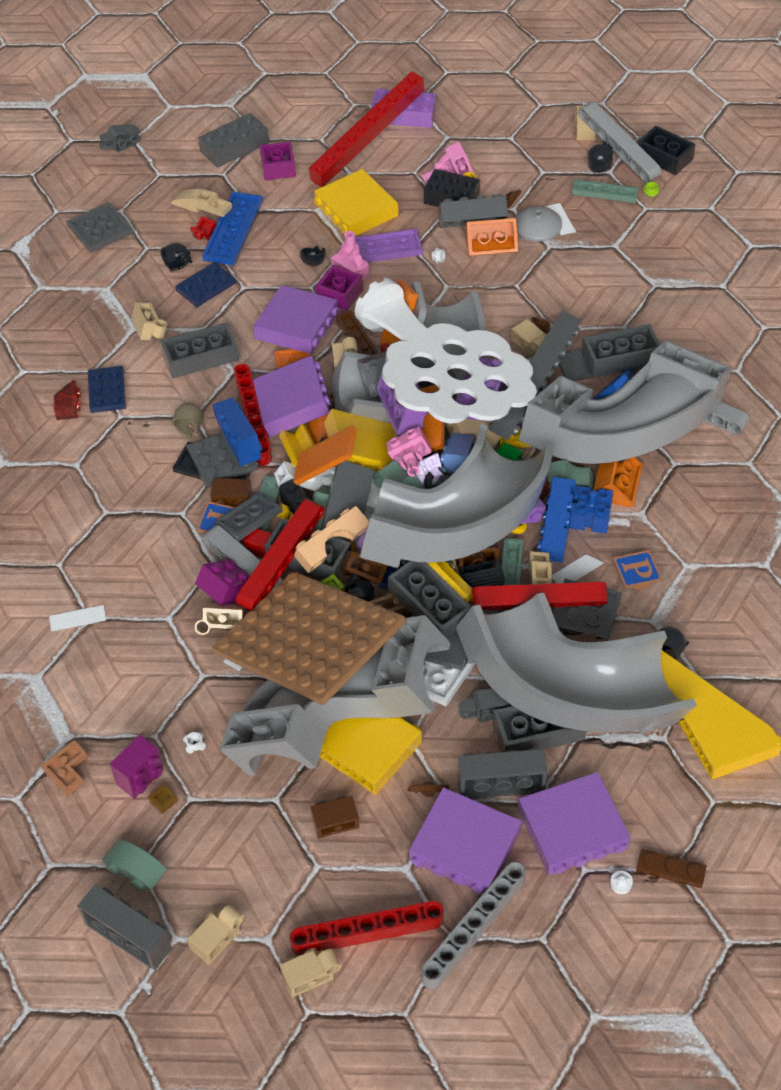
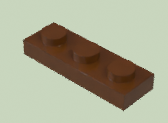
(671, 868)

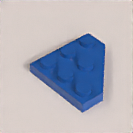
(615, 385)

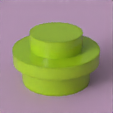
(651, 189)

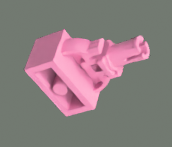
(453, 161)
(350, 258)
(408, 449)

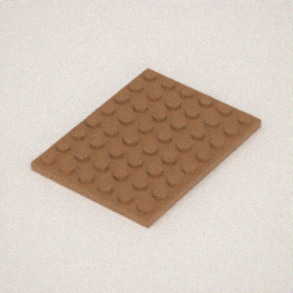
(308, 637)

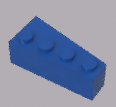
(237, 431)
(557, 519)

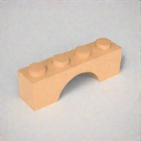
(349, 525)

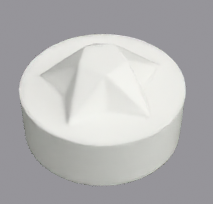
(621, 882)

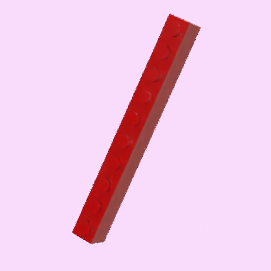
(366, 129)

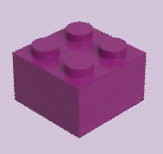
(277, 160)
(340, 285)
(222, 581)
(137, 766)

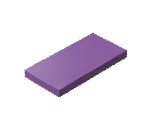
(389, 245)

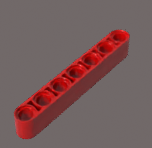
(251, 409)
(279, 554)
(556, 594)
(375, 920)

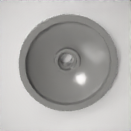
(538, 223)

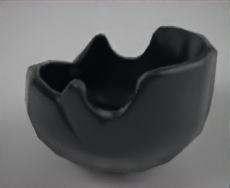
(313, 256)

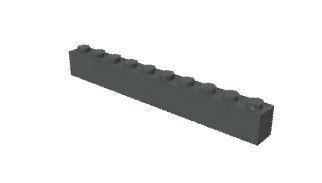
(542, 363)

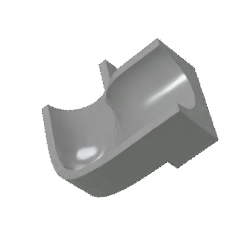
(347, 382)
(648, 412)
(461, 515)
(570, 681)
(295, 726)

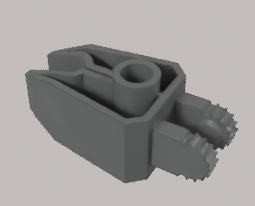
(120, 137)
(482, 705)

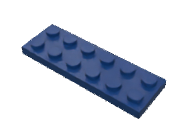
(233, 229)

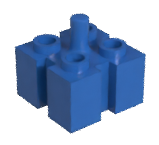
(591, 509)

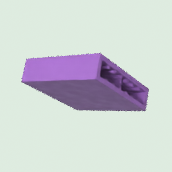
(296, 319)
(292, 395)
(573, 823)
(465, 841)

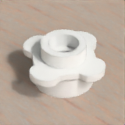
(194, 737)

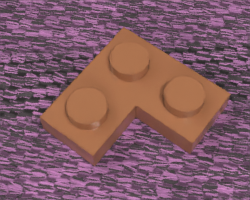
(61, 766)

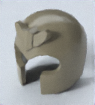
(187, 415)

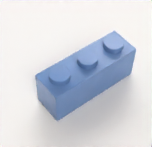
(456, 451)

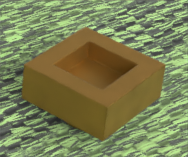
(162, 798)

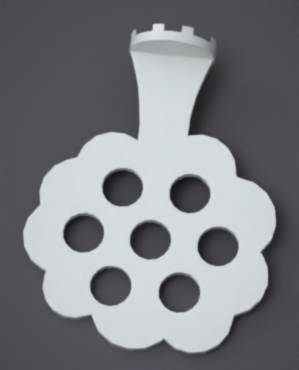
(386, 308)

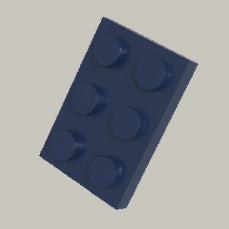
(205, 284)
(106, 389)

